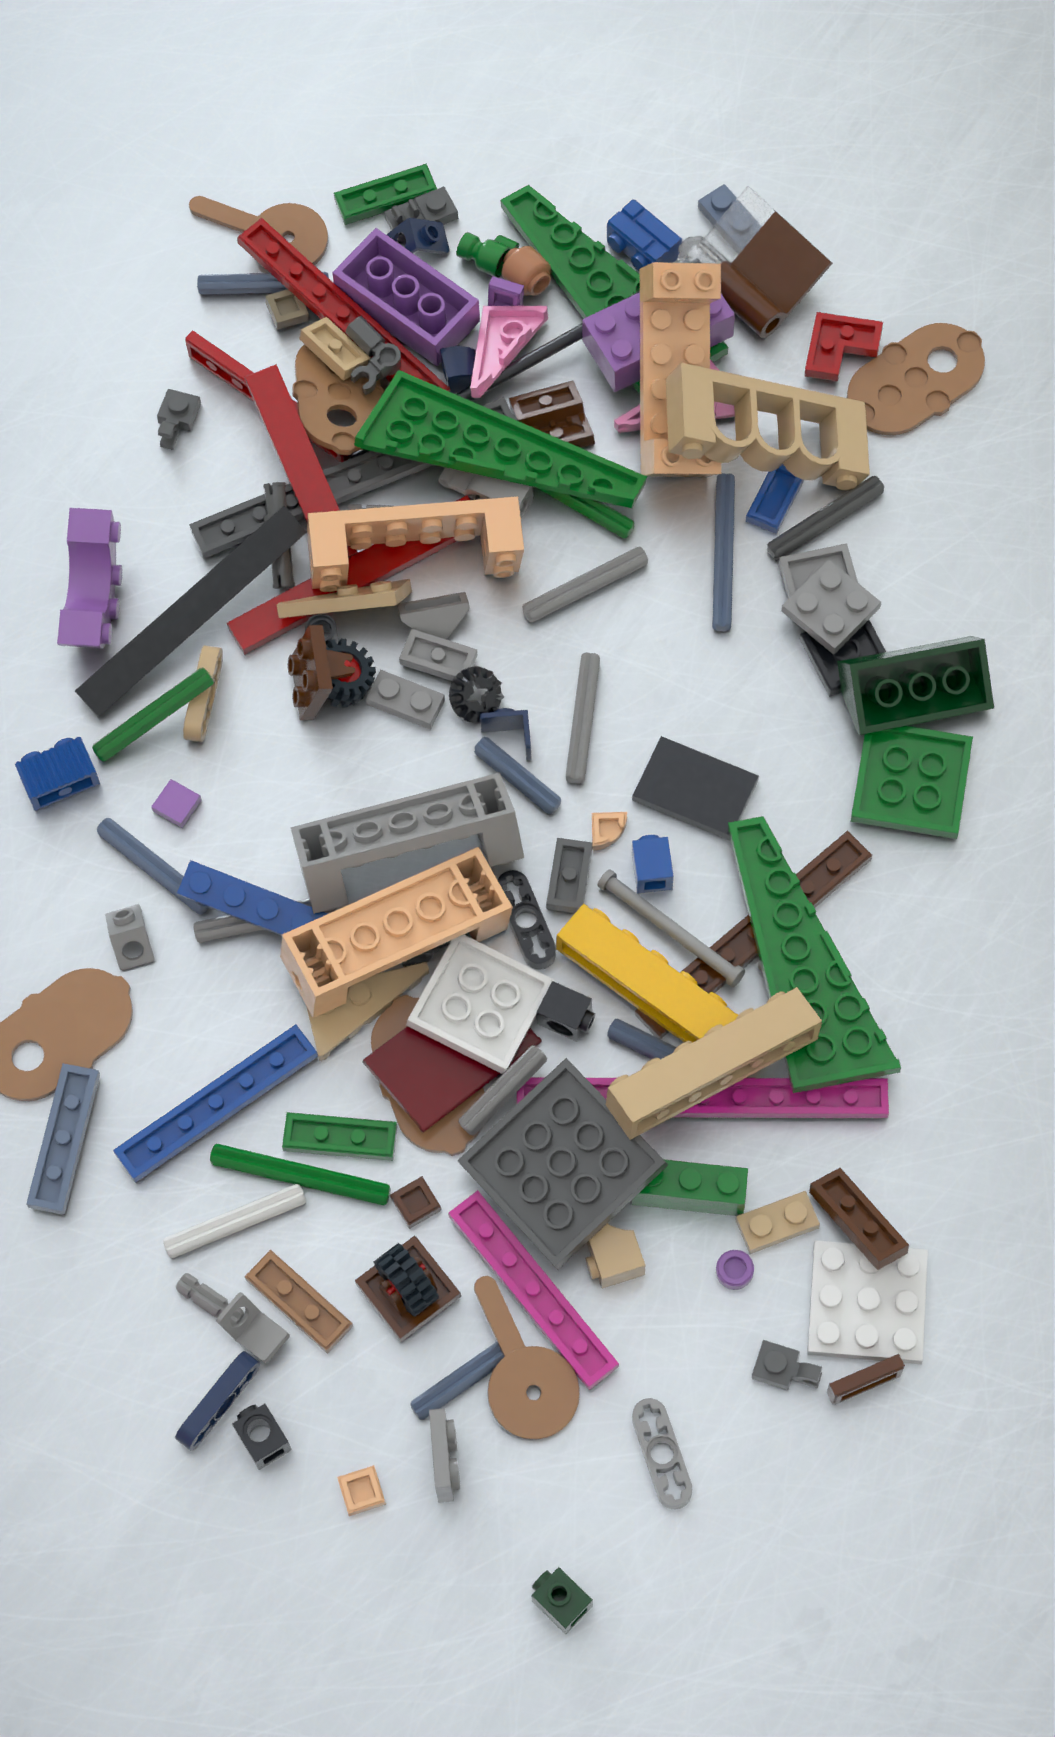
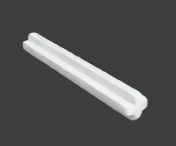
(234, 1221)

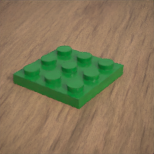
(912, 780)

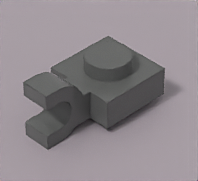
(176, 413)
(780, 1365)

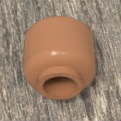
(527, 268)

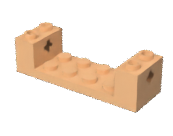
(672, 332)
(493, 519)
(393, 928)

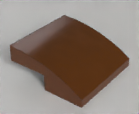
(555, 411)

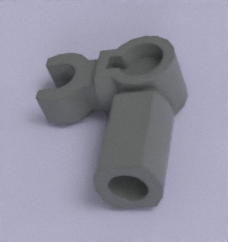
(385, 357)

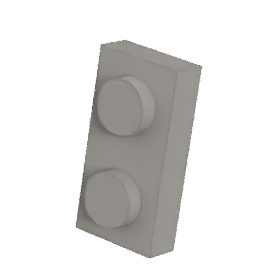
(436, 655)
(405, 699)

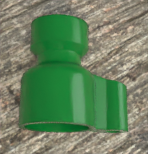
(486, 254)

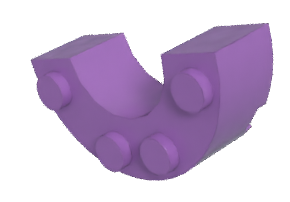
(92, 579)

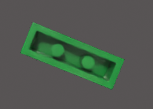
(697, 1188)

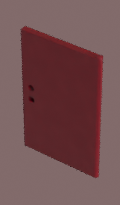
(430, 1076)

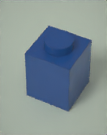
(652, 864)

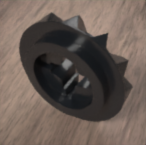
(462, 689)

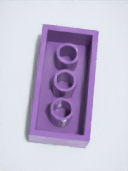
(407, 296)
(615, 337)

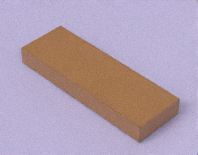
(298, 1301)

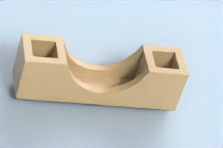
(614, 1256)

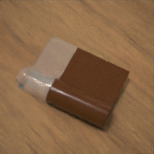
(762, 262)

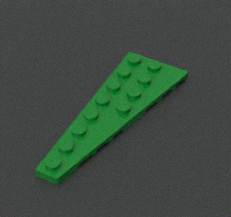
(578, 264)
(455, 433)
(803, 955)

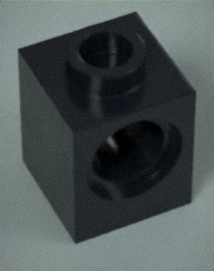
(565, 1011)
(271, 1448)

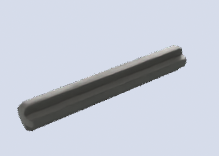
(825, 517)

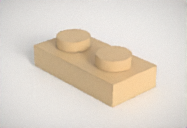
(333, 347)
(777, 1222)

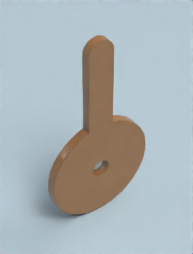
(286, 218)
(522, 1368)

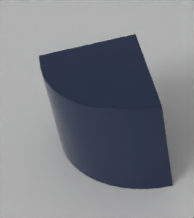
(457, 367)

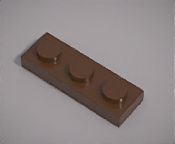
(859, 1218)

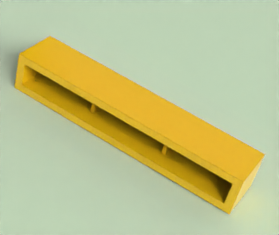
(641, 975)

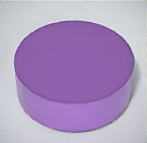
(734, 1269)

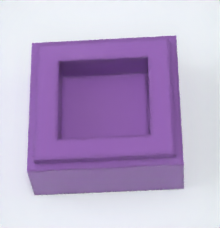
(505, 293)
(176, 803)

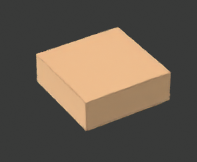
(361, 1490)

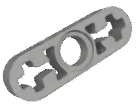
(662, 1423)

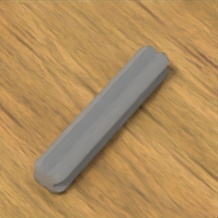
(502, 1090)

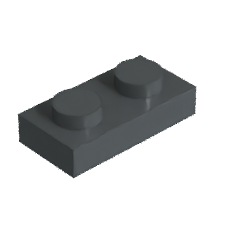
(569, 875)

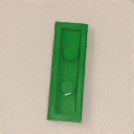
(383, 193)
(339, 1136)

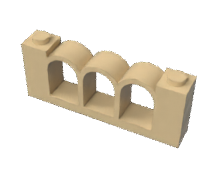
(694, 429)

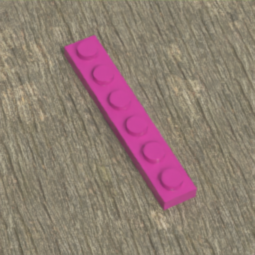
(533, 1290)

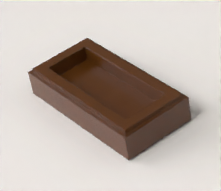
(865, 1379)

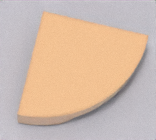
(607, 828)

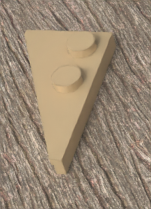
(348, 598)
(363, 1005)

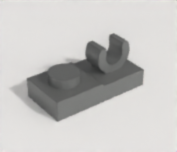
(430, 206)

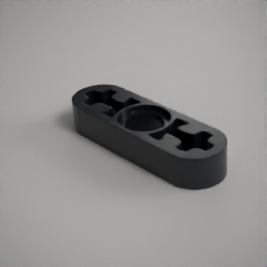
(544, 939)

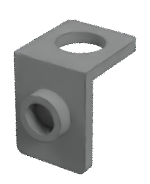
(128, 926)
(254, 1330)

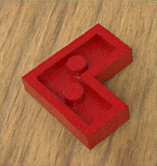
(839, 335)

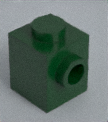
(560, 1599)

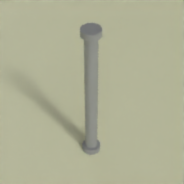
(731, 973)

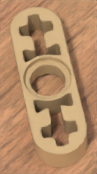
(200, 707)

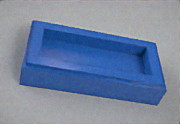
(774, 499)

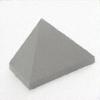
(435, 615)

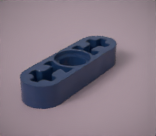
(217, 1401)

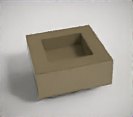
(286, 309)

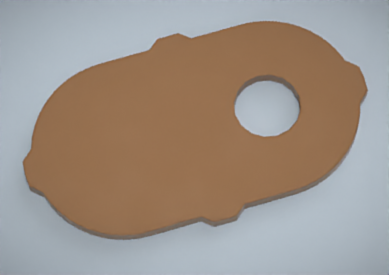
(904, 389)
(321, 391)
(71, 1021)
(446, 1134)

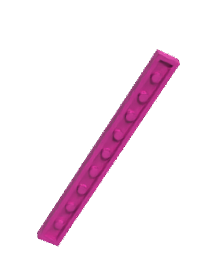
(776, 1100)

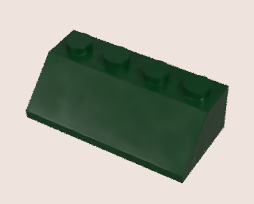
(916, 684)

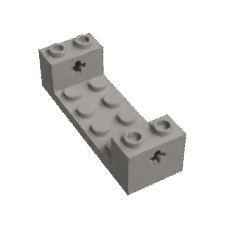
(405, 826)

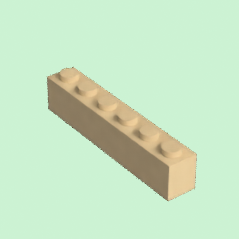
(712, 1062)

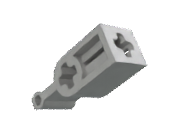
(485, 487)

